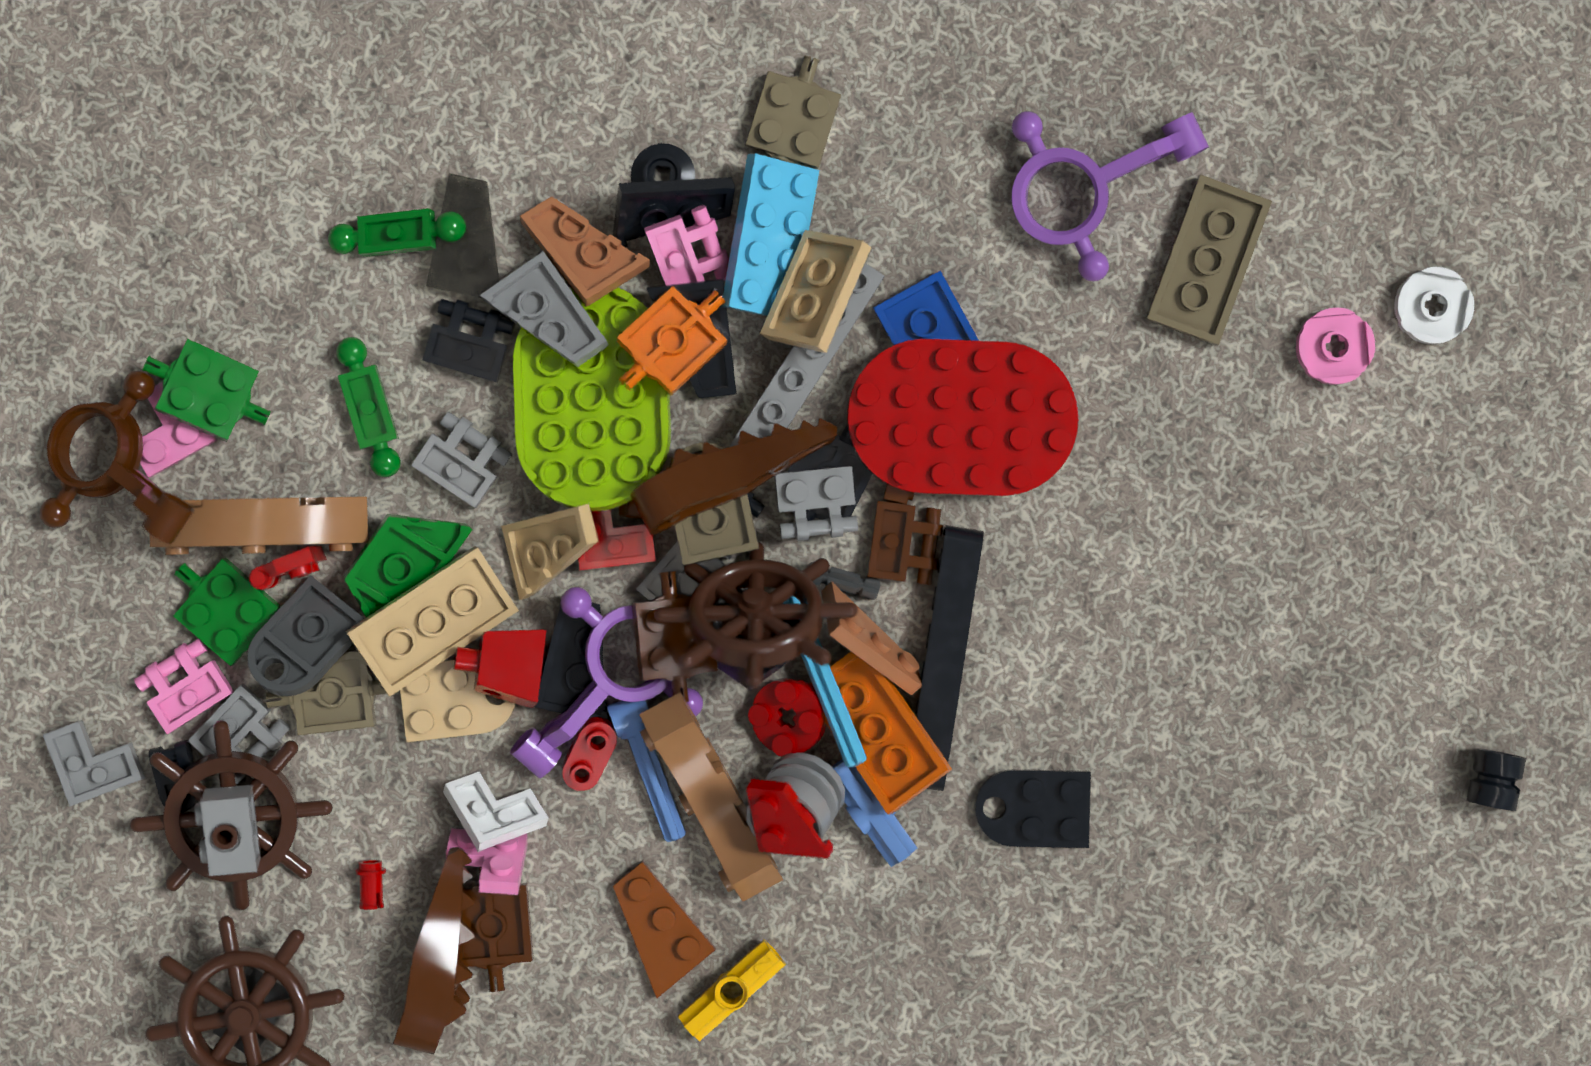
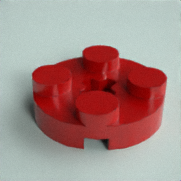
(768, 722)

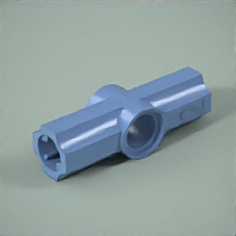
(872, 819)

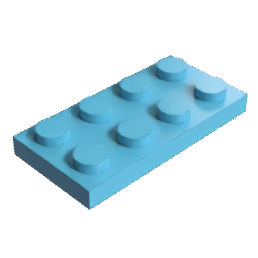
(768, 227)

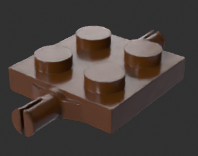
(663, 644)
(500, 932)

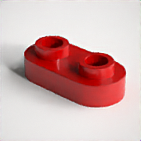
(589, 756)

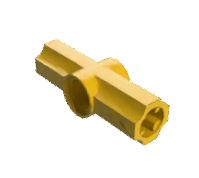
(714, 1007)

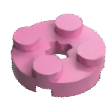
(1349, 329)

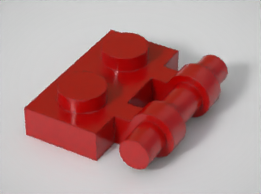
(295, 564)

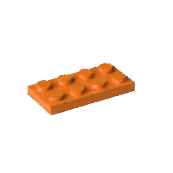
(897, 747)

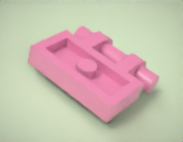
(675, 253)
(188, 697)

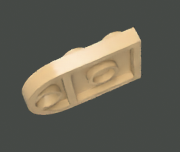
(447, 706)

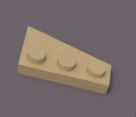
(547, 546)

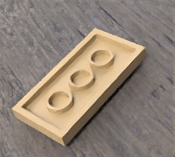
(432, 621)

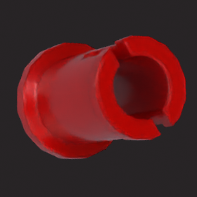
(371, 884)

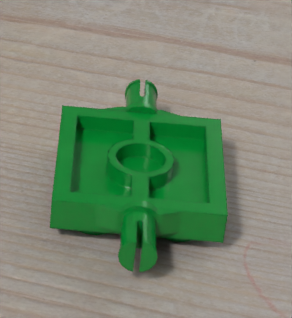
(206, 390)
(224, 609)

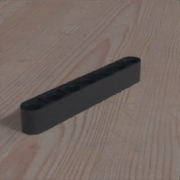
(948, 636)

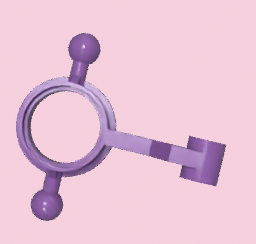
(1181, 138)
(538, 749)

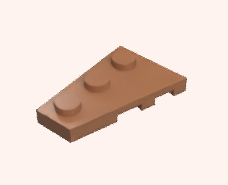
(581, 253)
(872, 644)

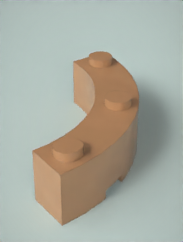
(272, 522)
(710, 795)

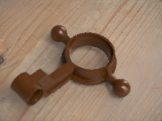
(164, 511)

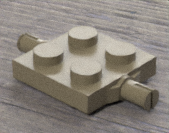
(793, 117)
(338, 700)

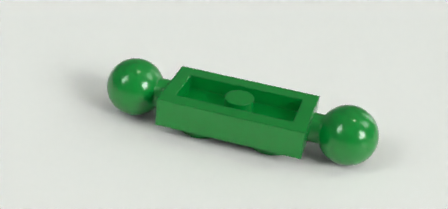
(396, 232)
(368, 407)

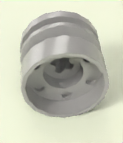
(816, 785)

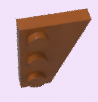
(661, 929)

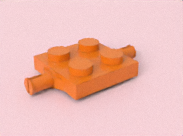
(672, 340)

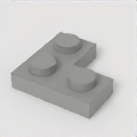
(84, 773)

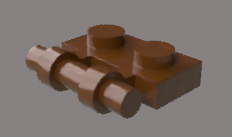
(893, 539)

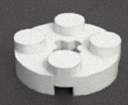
(1445, 324)

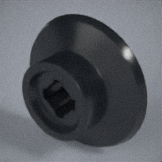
(662, 156)

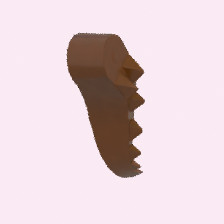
(723, 475)
(436, 970)

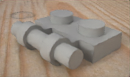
(454, 469)
(814, 490)
(244, 715)

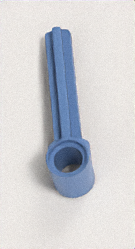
(628, 726)

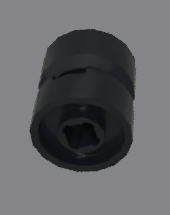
(1496, 779)

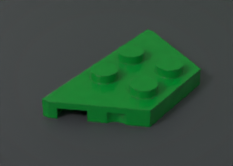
(400, 556)

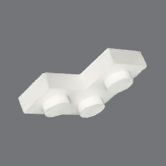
(493, 820)

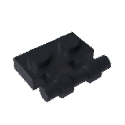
(464, 351)

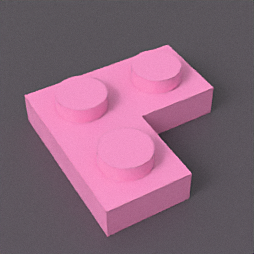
(170, 442)
(500, 864)

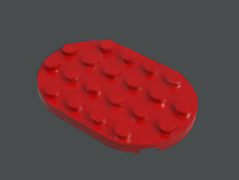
(962, 417)

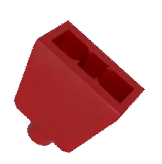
(506, 664)

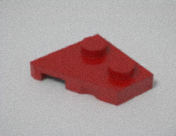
(782, 822)

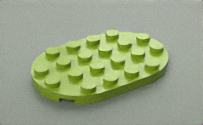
(579, 426)

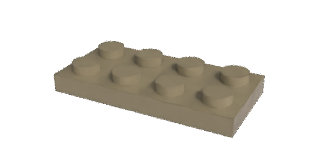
(1208, 260)

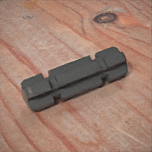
(850, 582)

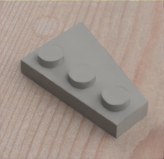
(547, 309)

